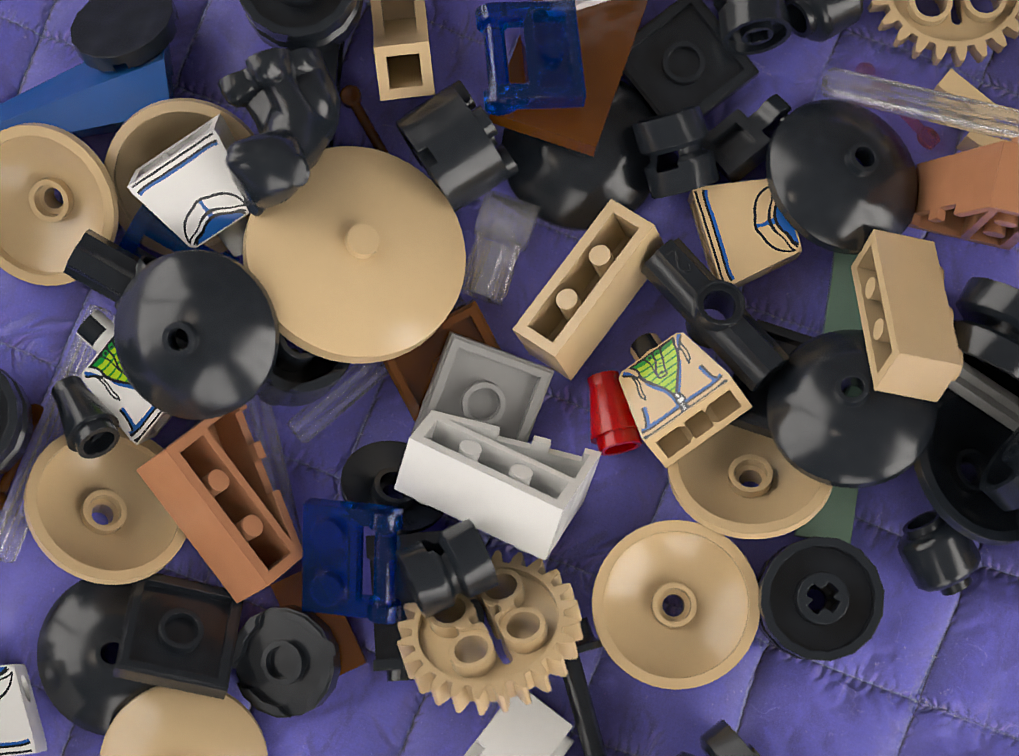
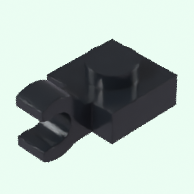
(743, 141)

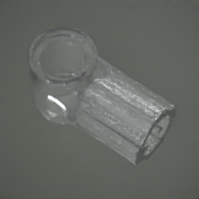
(501, 234)

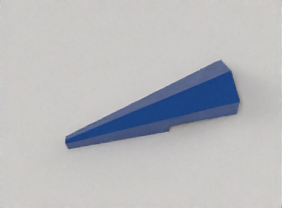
(91, 99)

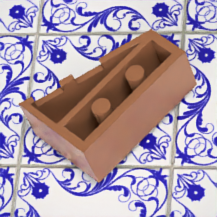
(972, 195)
(225, 503)

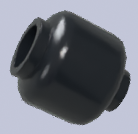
(822, 18)
(937, 554)

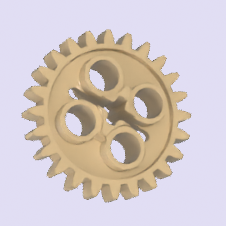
(944, 36)
(457, 657)

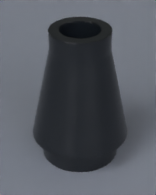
(85, 420)

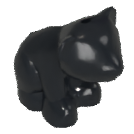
(295, 116)

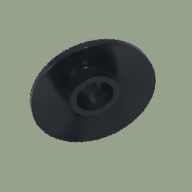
(372, 476)

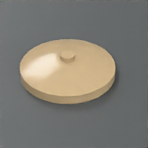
(359, 257)

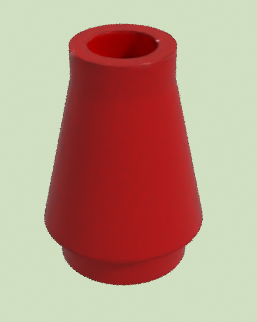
(610, 416)

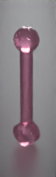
(925, 135)

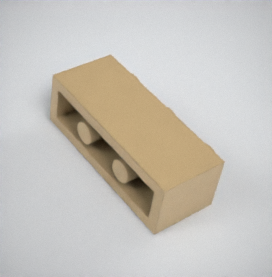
(589, 290)
(906, 316)

